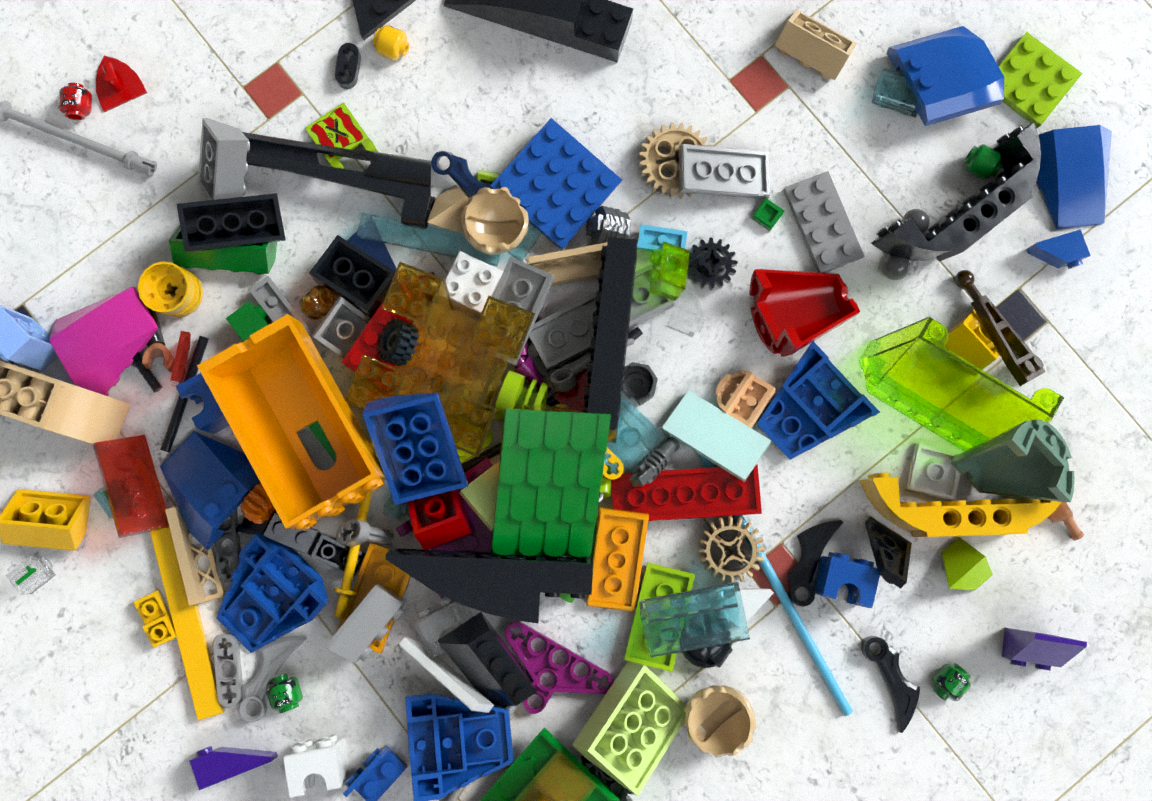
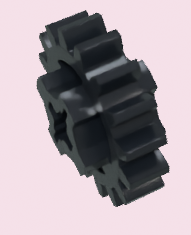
(720, 263)

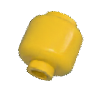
(391, 42)

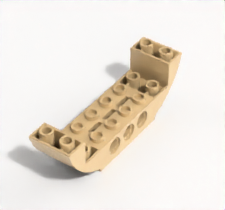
(59, 405)

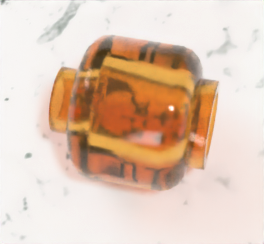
(316, 302)

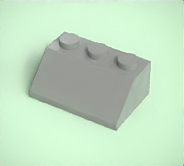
(222, 160)
(367, 624)

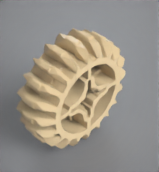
(721, 542)

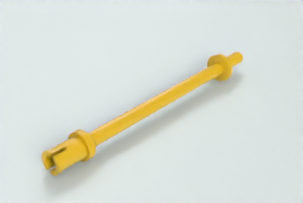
(345, 591)

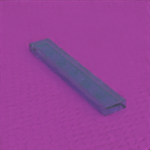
(429, 240)

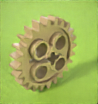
(671, 140)

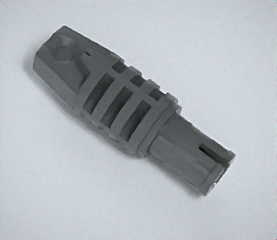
(654, 463)

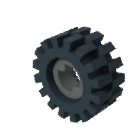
(397, 342)

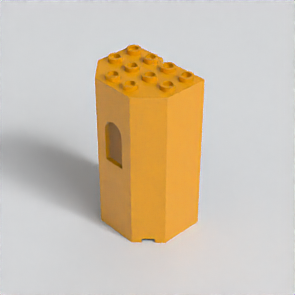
(270, 393)

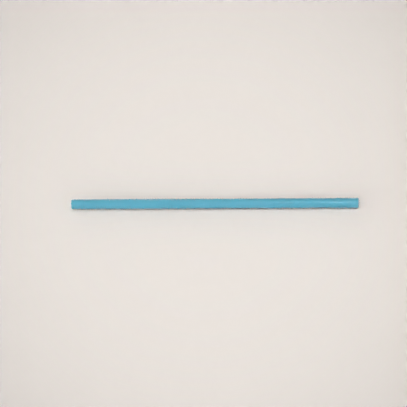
(796, 620)

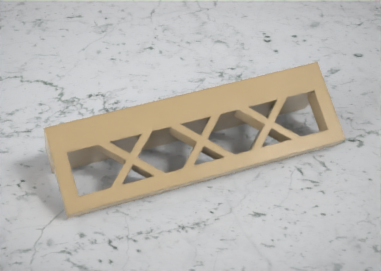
(570, 264)
(188, 561)

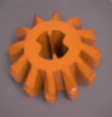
(257, 505)

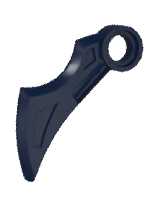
(459, 172)

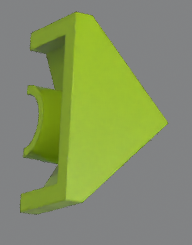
(965, 566)

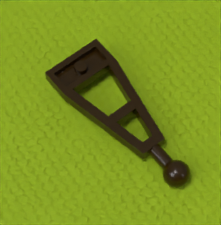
(997, 327)

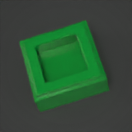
(767, 214)

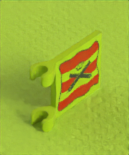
(339, 130)

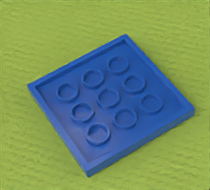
(557, 183)

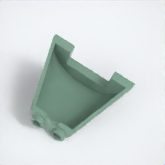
(1021, 463)

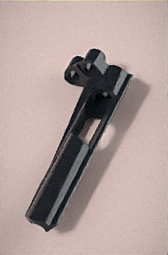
(386, 174)

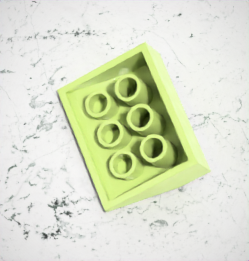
(632, 727)

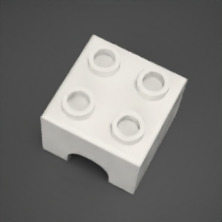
(471, 283)
(324, 758)

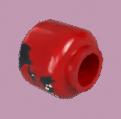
(75, 101)

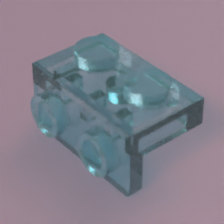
(894, 93)

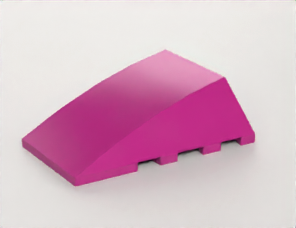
(103, 339)

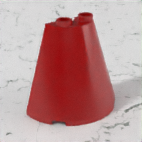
(797, 307)

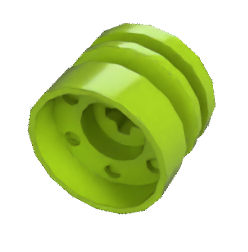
(514, 394)

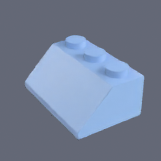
(24, 341)

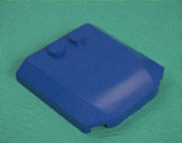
(949, 74)

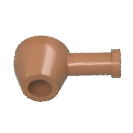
(1064, 514)

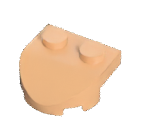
(744, 396)

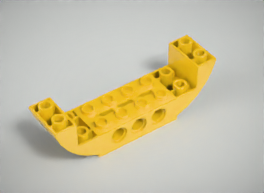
(954, 517)

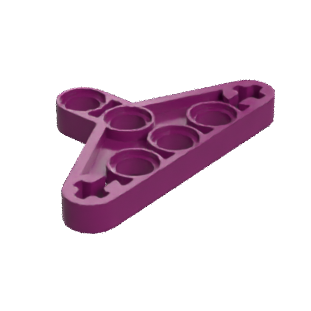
(564, 677)

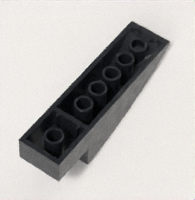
(585, 25)
(496, 583)

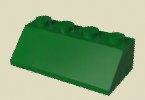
(249, 258)

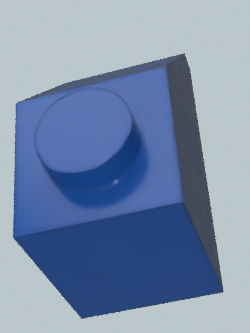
(1062, 250)

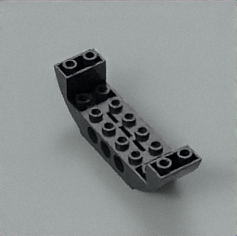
(979, 213)

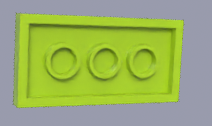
(656, 582)

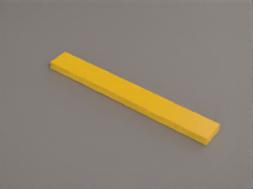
(187, 629)

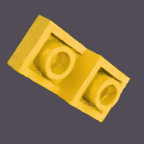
(156, 618)

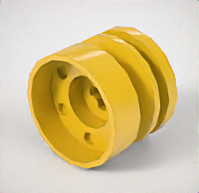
(159, 283)

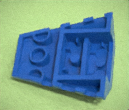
(1075, 174)
(813, 405)

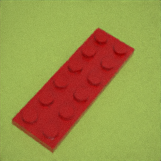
(689, 494)

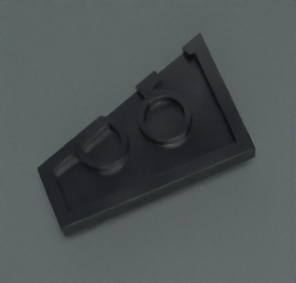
(890, 552)

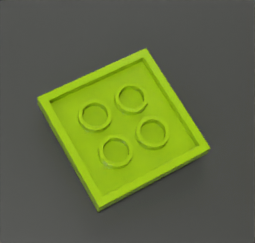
(1035, 79)

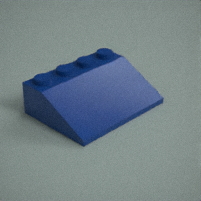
(414, 446)

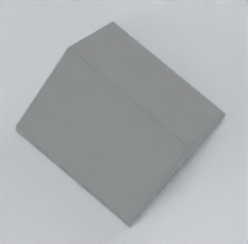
(341, 327)

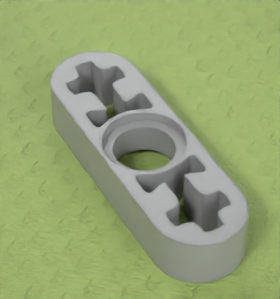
(220, 677)

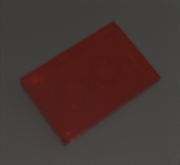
(181, 358)

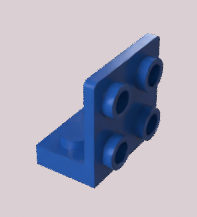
(380, 773)

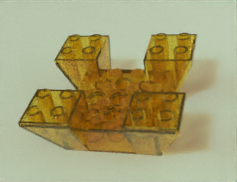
(487, 345)

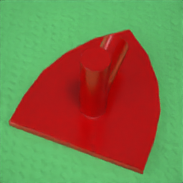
(117, 83)

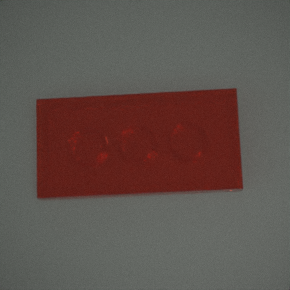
(131, 485)

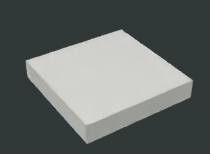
(933, 472)

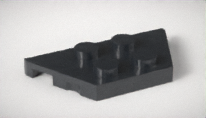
(376, 13)

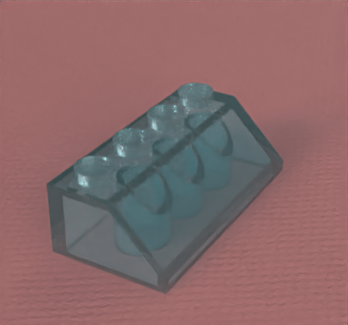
(694, 619)

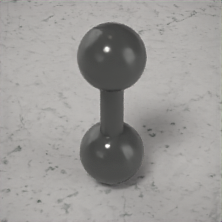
(898, 267)

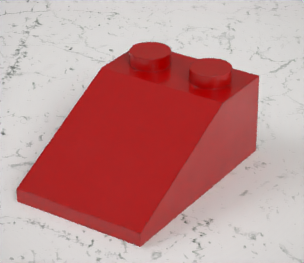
(439, 519)

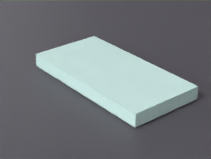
(716, 435)

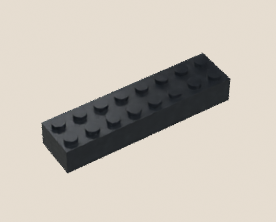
(611, 330)

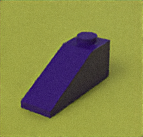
(226, 762)

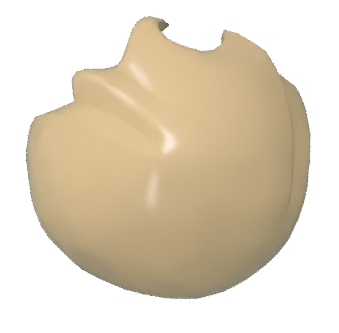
(494, 221)
(719, 721)

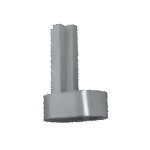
(363, 533)

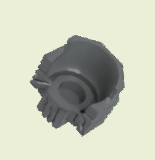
(608, 223)
(639, 382)

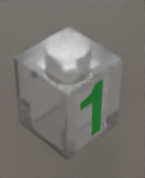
(31, 574)

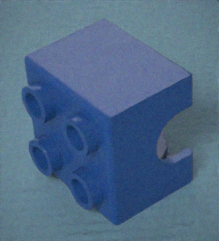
(211, 417)
(857, 575)

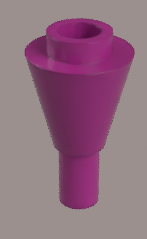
(529, 370)

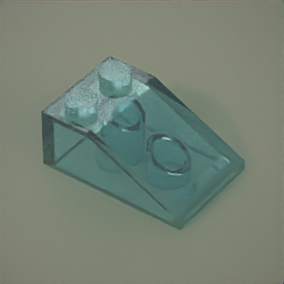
(634, 436)

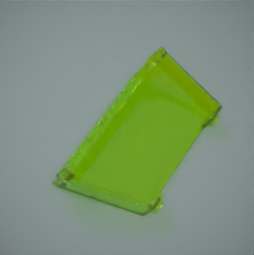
(945, 391)

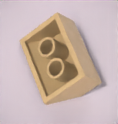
(815, 45)

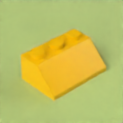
(45, 519)

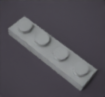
(277, 305)

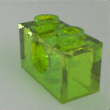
(668, 271)

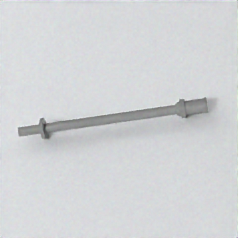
(130, 160)

